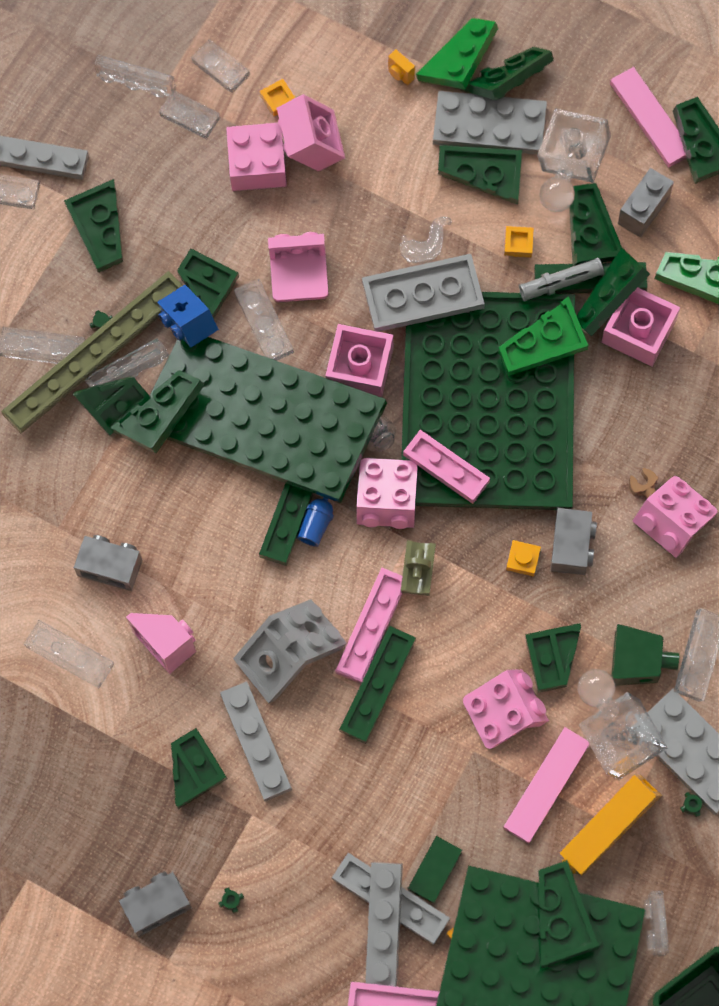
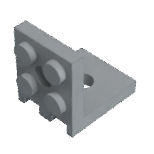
(289, 646)

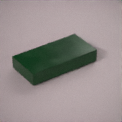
(435, 869)

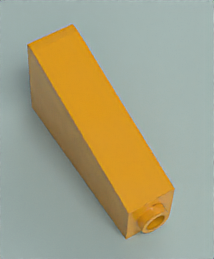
(610, 824)

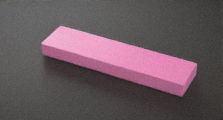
(649, 116)
(371, 626)
(546, 785)

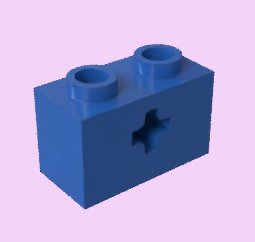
(186, 316)

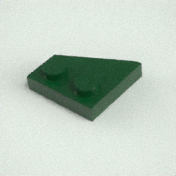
(207, 279)
(112, 401)
(552, 655)
(193, 768)

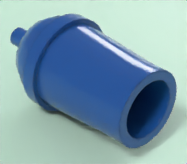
(316, 521)

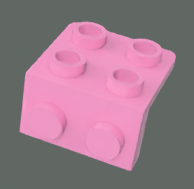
(298, 267)
(386, 493)
(674, 515)
(505, 707)

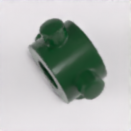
(99, 320)
(692, 804)
(231, 900)

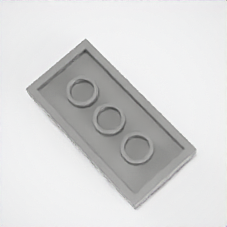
(489, 123)
(423, 293)
(691, 747)

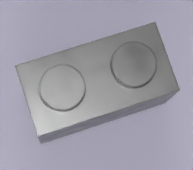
(645, 202)
(572, 540)
(108, 562)
(154, 903)

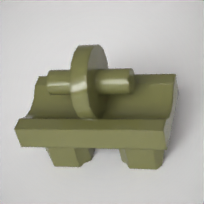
(418, 568)

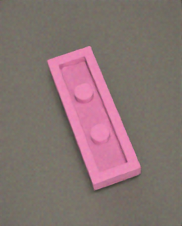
(446, 466)

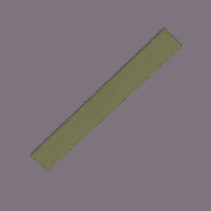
(89, 355)

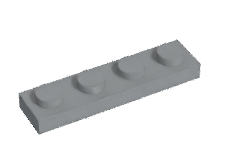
(43, 157)
(255, 741)
(415, 913)
(384, 923)

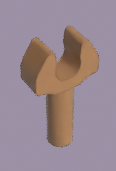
(647, 489)

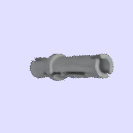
(531, 290)

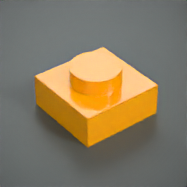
(401, 67)
(276, 95)
(518, 241)
(523, 558)

